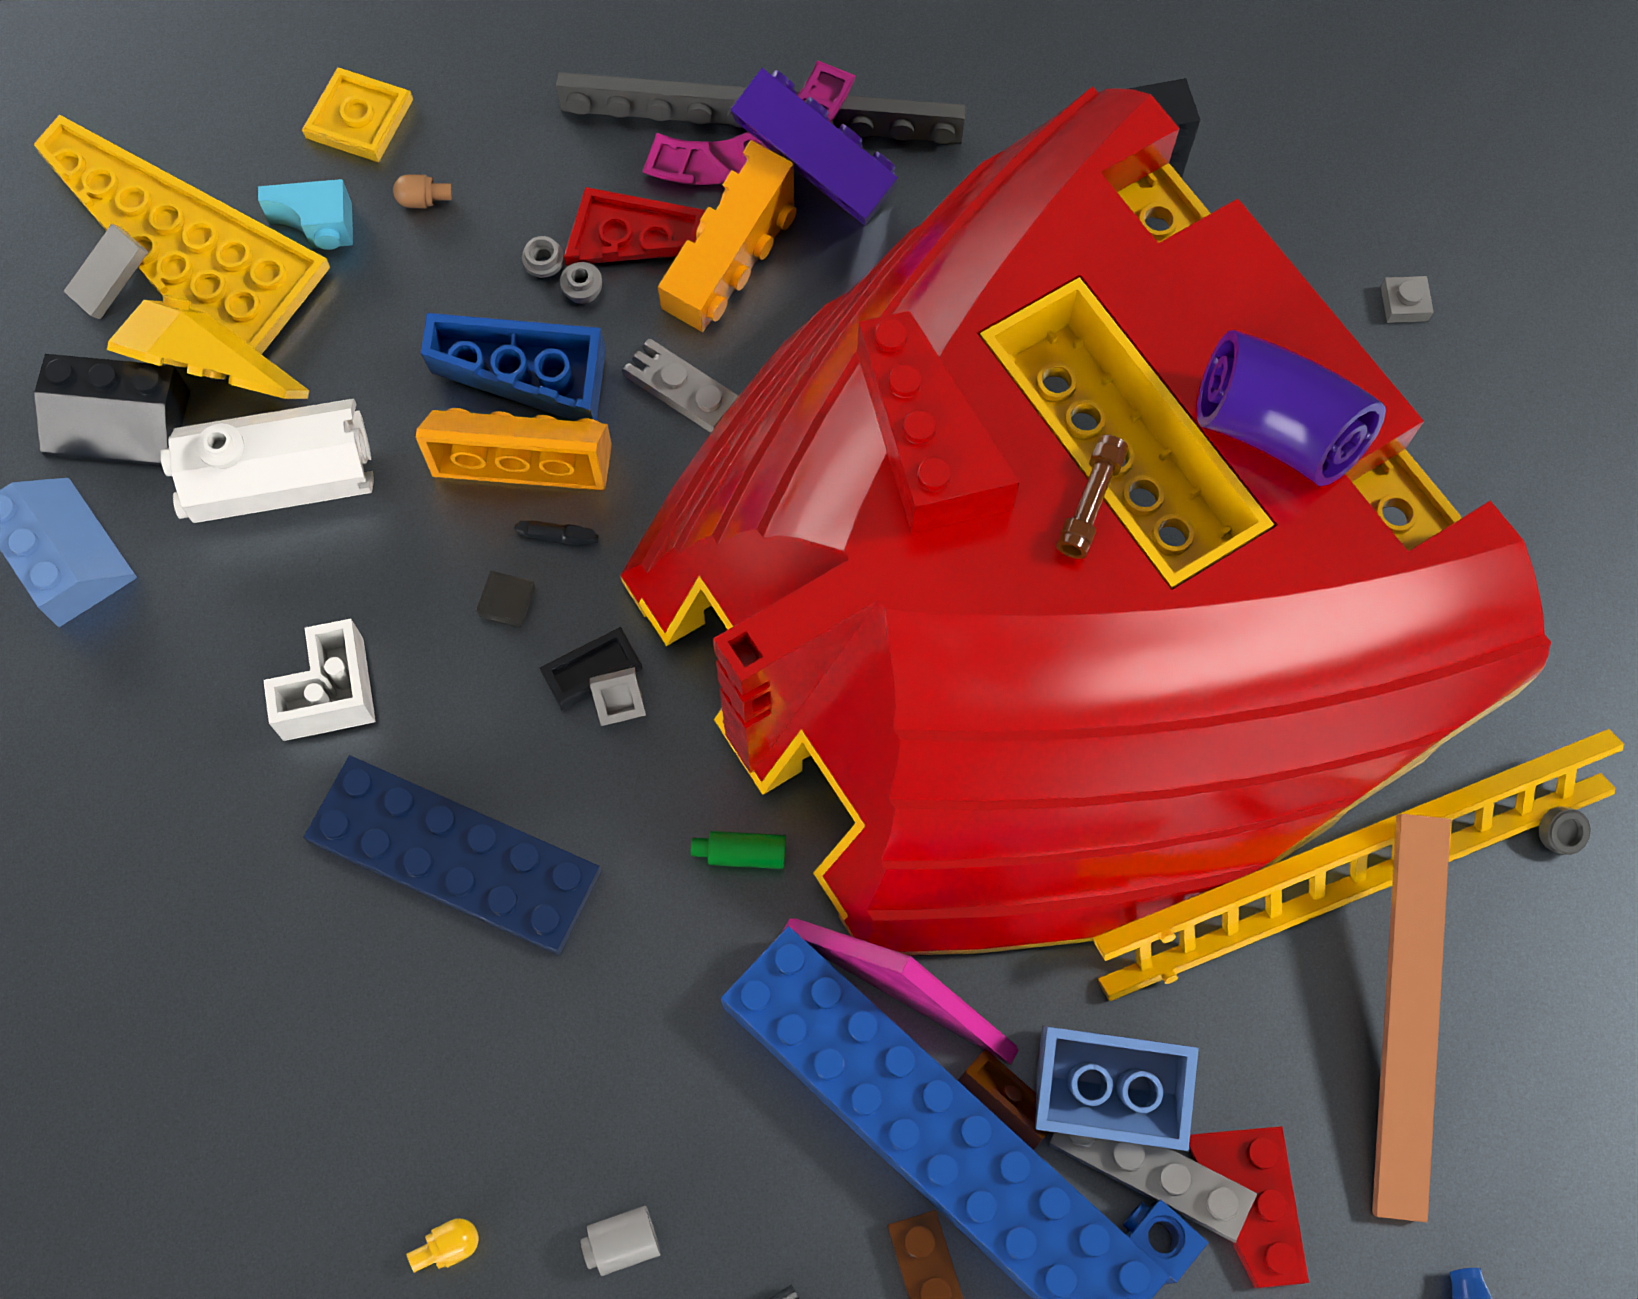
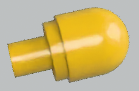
(446, 1245)

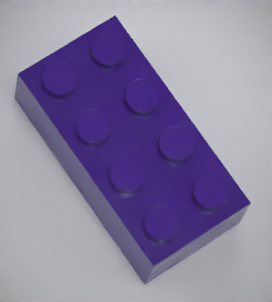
(818, 149)

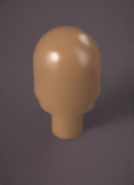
(420, 191)

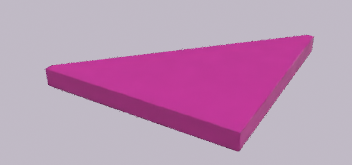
(908, 983)

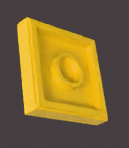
(357, 114)

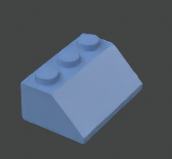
(59, 548)
(1115, 1087)

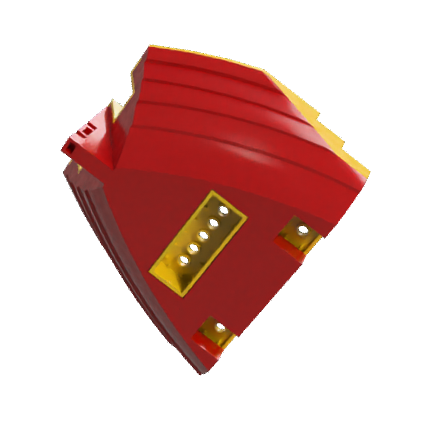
(1049, 729)

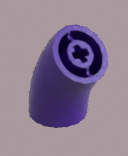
(1287, 407)

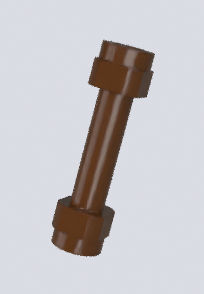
(1105, 462)

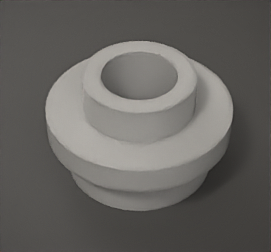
(538, 248)
(585, 291)

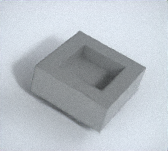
(1407, 299)
(617, 696)

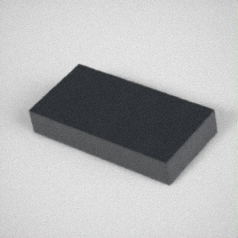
(571, 673)

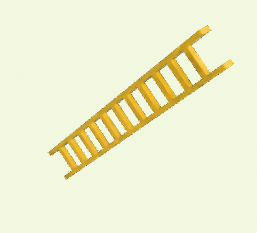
(1361, 881)

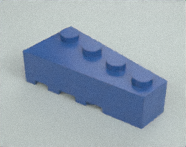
(522, 361)

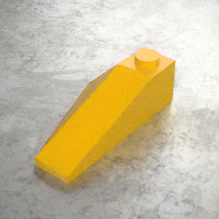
(193, 339)

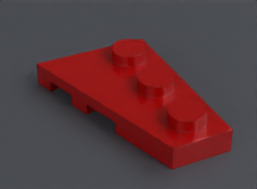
(1271, 1234)

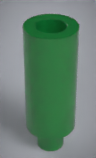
(741, 849)

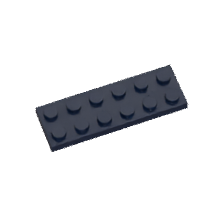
(453, 854)

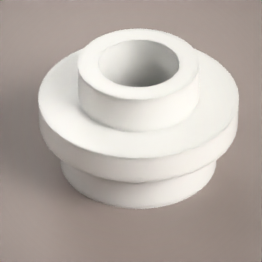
(226, 455)

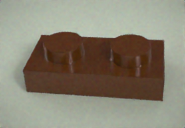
(1004, 1096)
(924, 1258)

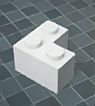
(330, 694)

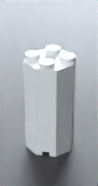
(285, 462)

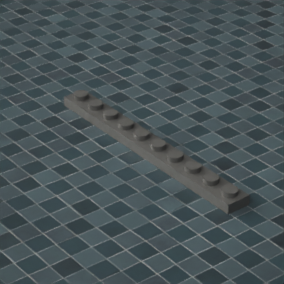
(712, 104)

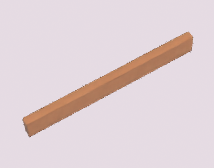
(1411, 1018)

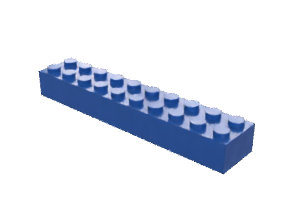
(935, 1130)

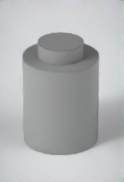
(620, 1241)

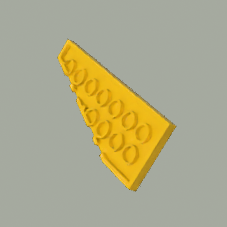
(194, 243)

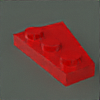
(628, 228)

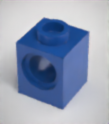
(1185, 1243)

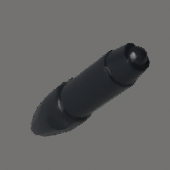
(565, 533)

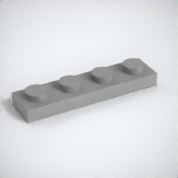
(1167, 1176)

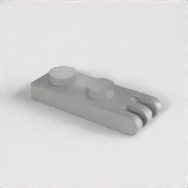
(680, 385)

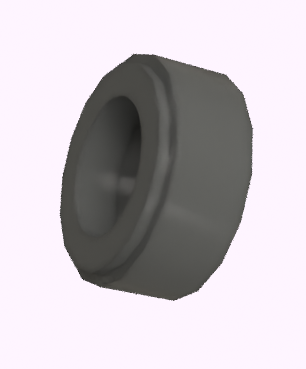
(1564, 830)

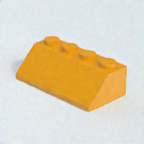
(516, 449)

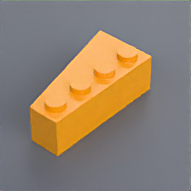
(730, 238)

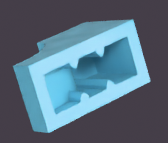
(315, 208)

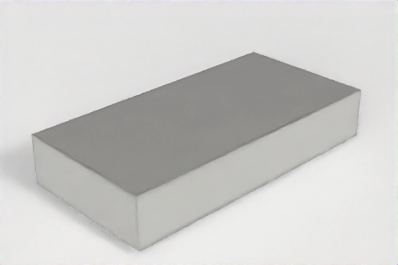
(105, 271)

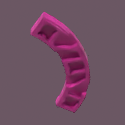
(712, 161)

